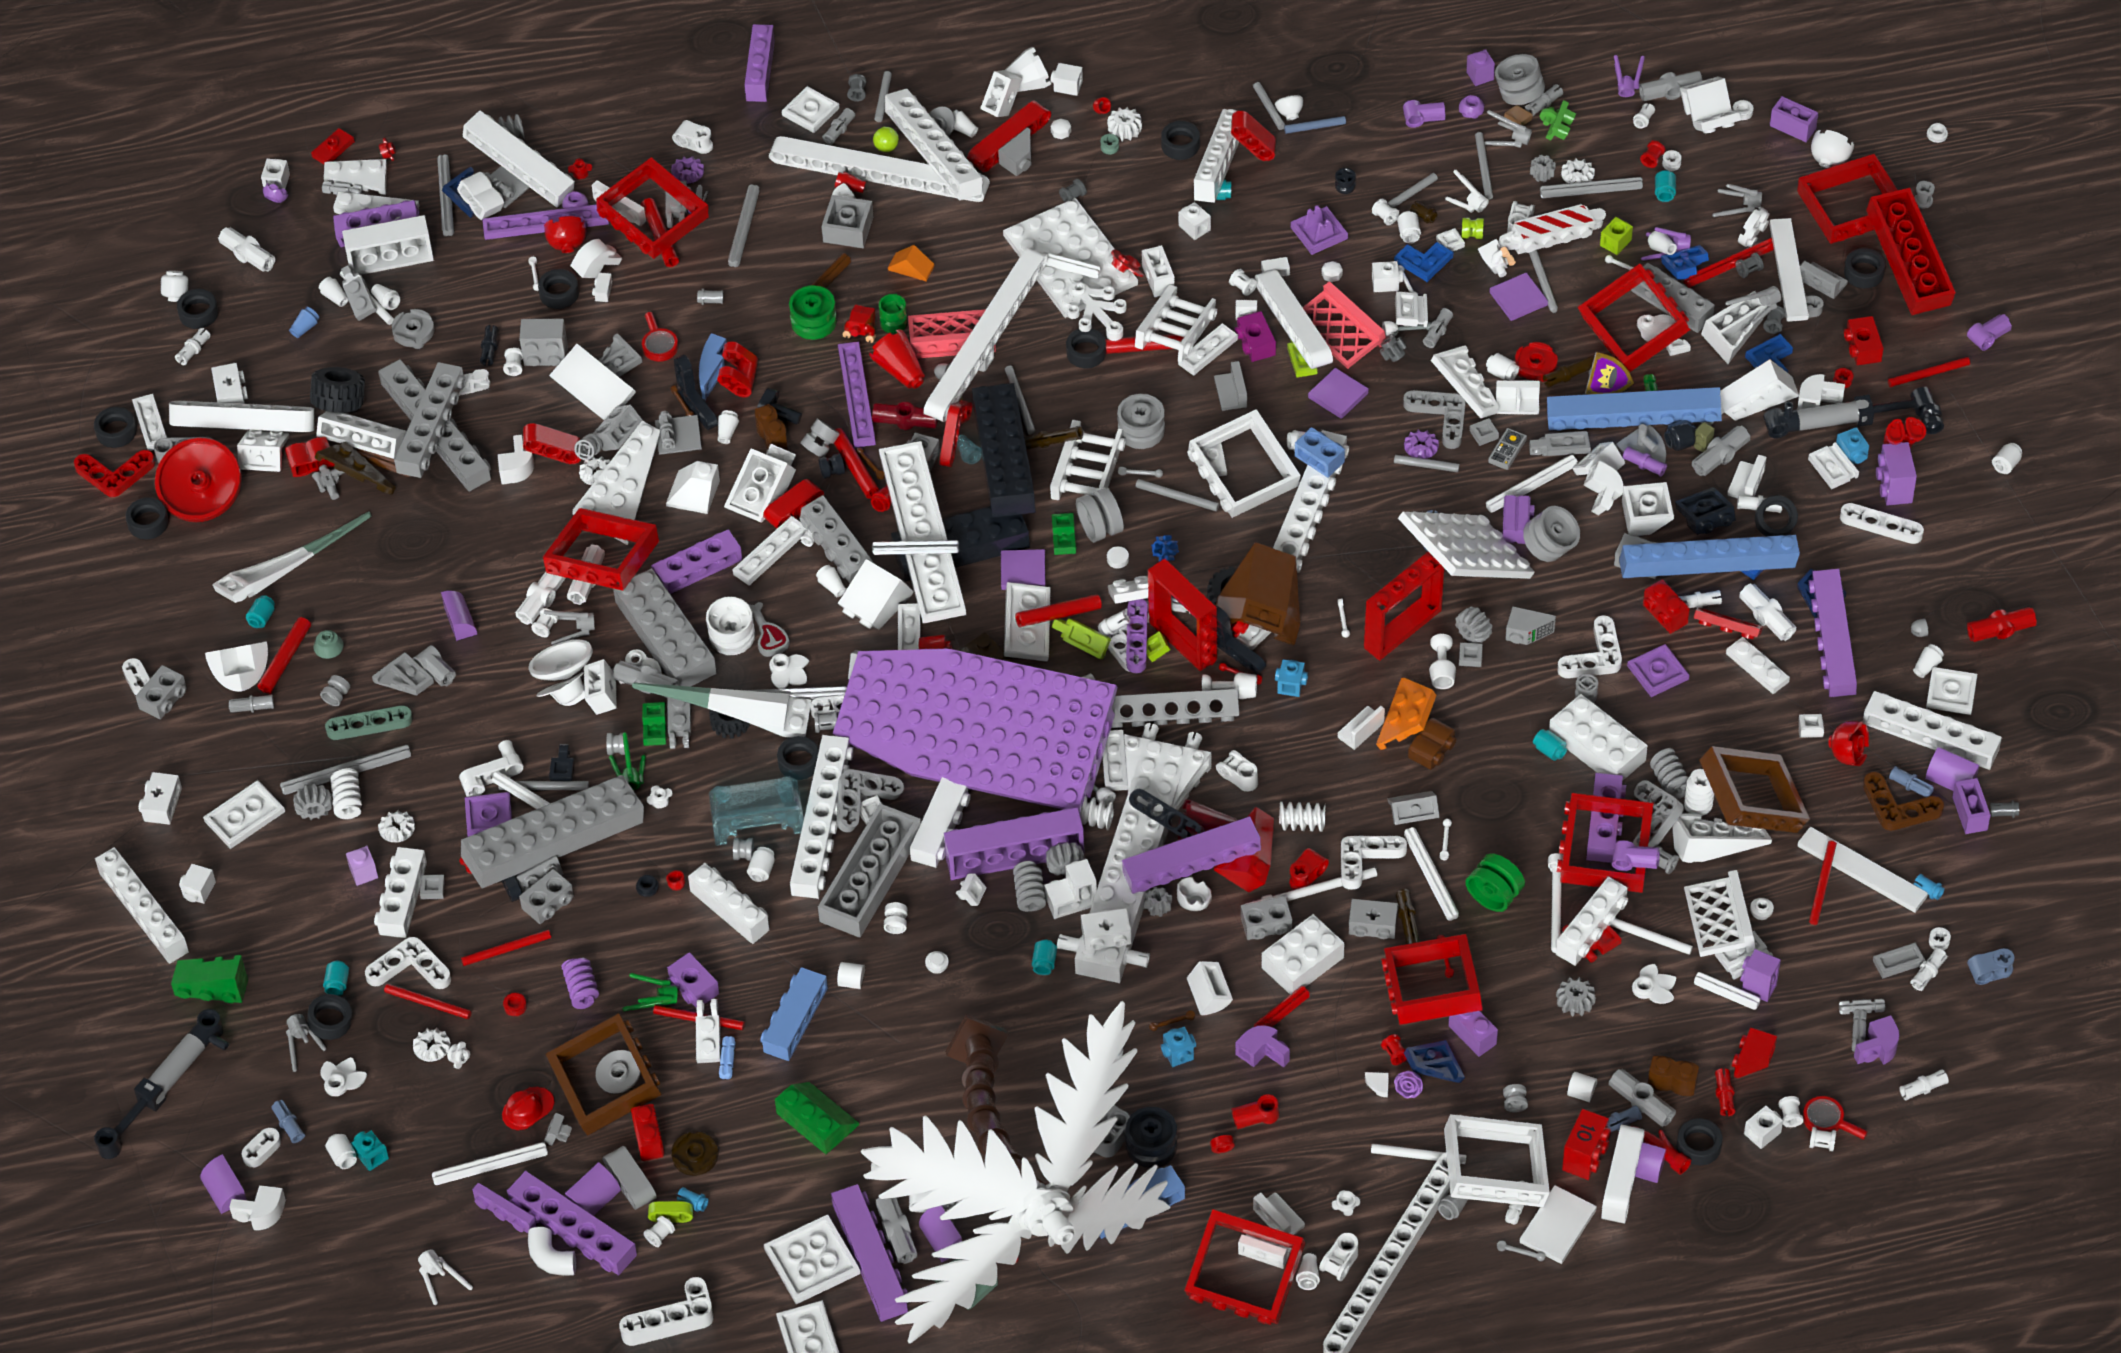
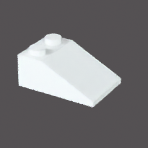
(759, 484)

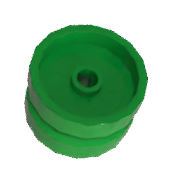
(812, 312)
(1495, 882)

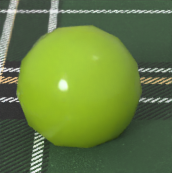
(885, 139)

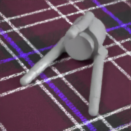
(1520, 133)
(1751, 198)
(1767, 297)
(584, 621)
(299, 1028)

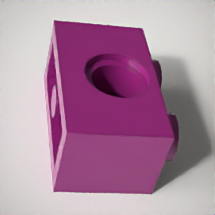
(1256, 336)

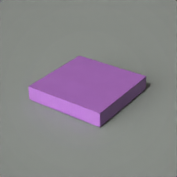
(1518, 296)
(1338, 393)
(1023, 567)
(1658, 670)
(487, 811)

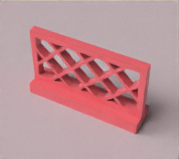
(1354, 317)
(941, 345)

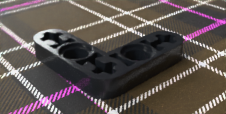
(690, 396)
(1234, 648)

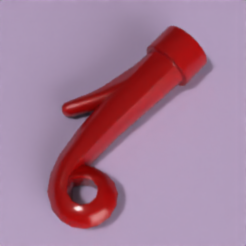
(1678, 1161)

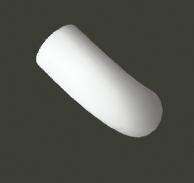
(546, 1256)

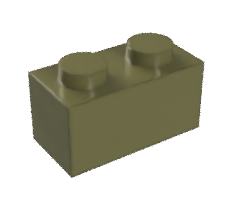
(1704, 435)

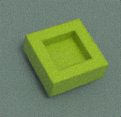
(1156, 646)

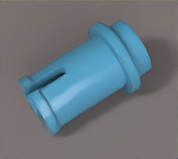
(1933, 889)
(698, 1201)

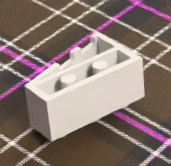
(1732, 327)
(1758, 390)

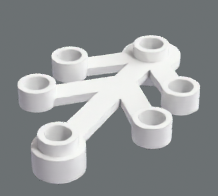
(1081, 292)

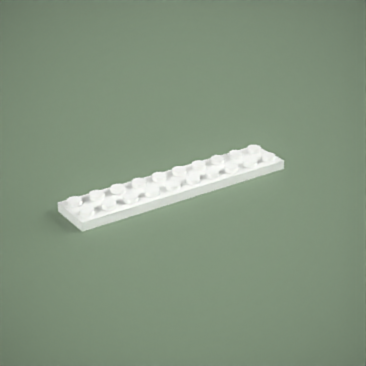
(920, 520)

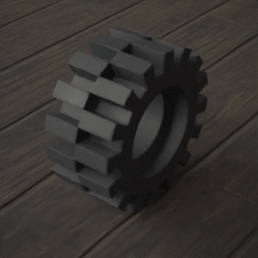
(727, 727)

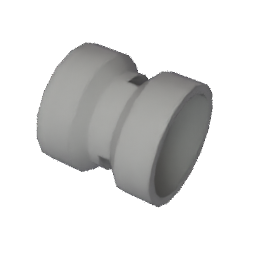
(588, 446)
(1587, 686)
(336, 689)

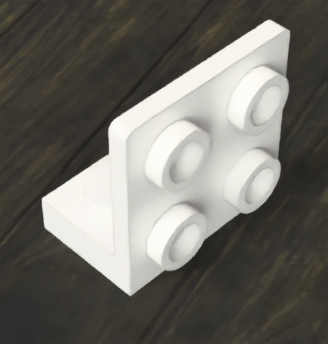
(261, 450)

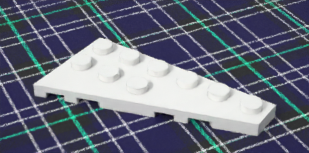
(624, 478)

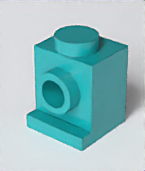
(369, 1149)

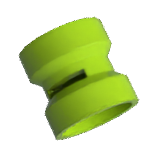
(1477, 226)

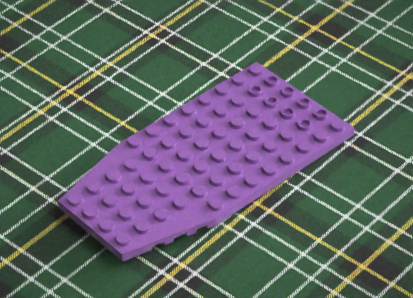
(980, 722)

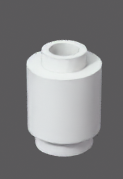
(1409, 227)
(1502, 367)
(2007, 458)
(761, 864)
(341, 1151)

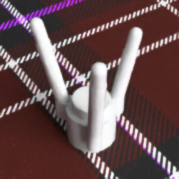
(1475, 200)
(433, 1264)

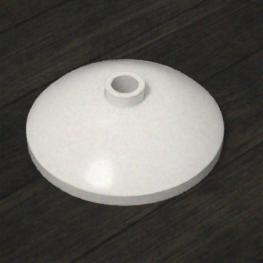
(561, 660)

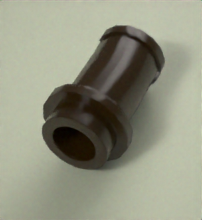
(1428, 215)

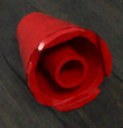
(898, 359)

